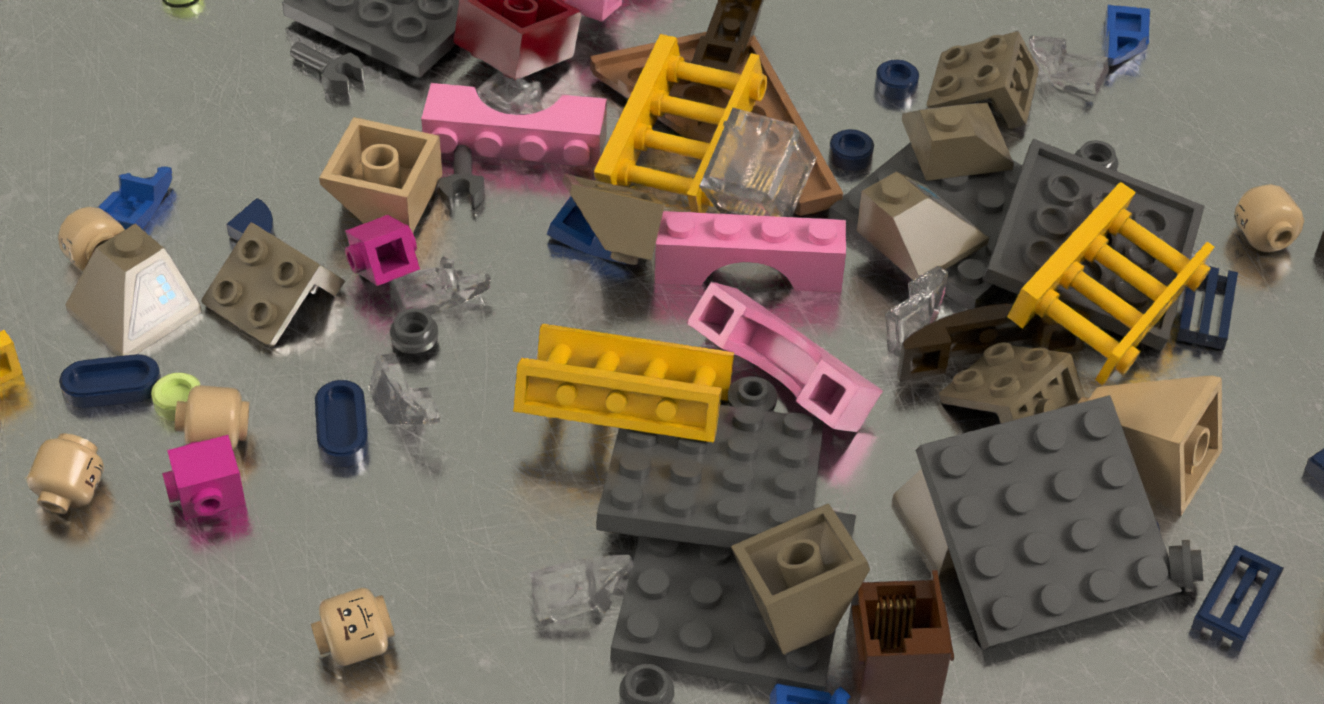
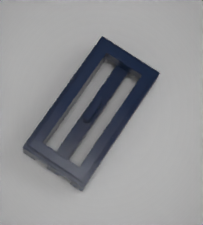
(1202, 337)
(1222, 626)

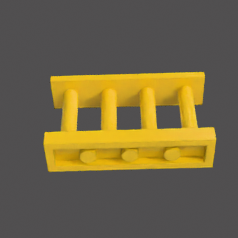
(652, 99)
(1089, 243)
(624, 382)

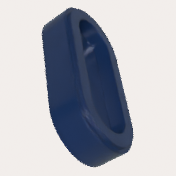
(109, 381)
(341, 423)

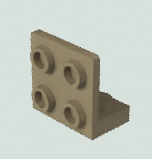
(988, 69)
(266, 284)
(1016, 382)

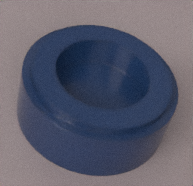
(897, 79)
(851, 150)

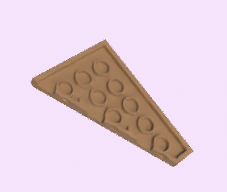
(622, 70)

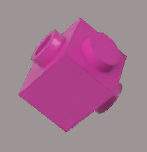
(382, 250)
(204, 477)

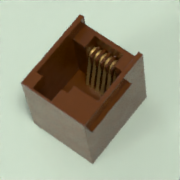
(899, 642)

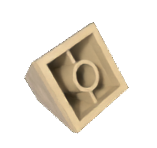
(1170, 432)

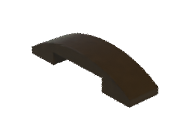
(728, 35)
(973, 332)

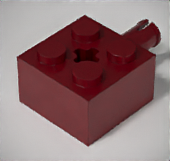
(517, 34)

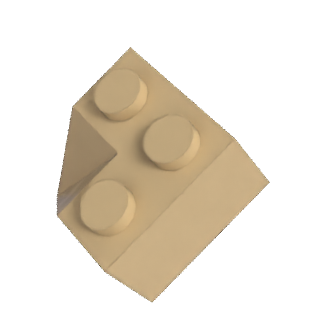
(384, 171)

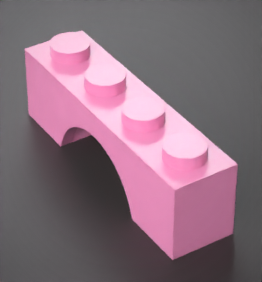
(564, 133)
(803, 249)
(812, 374)

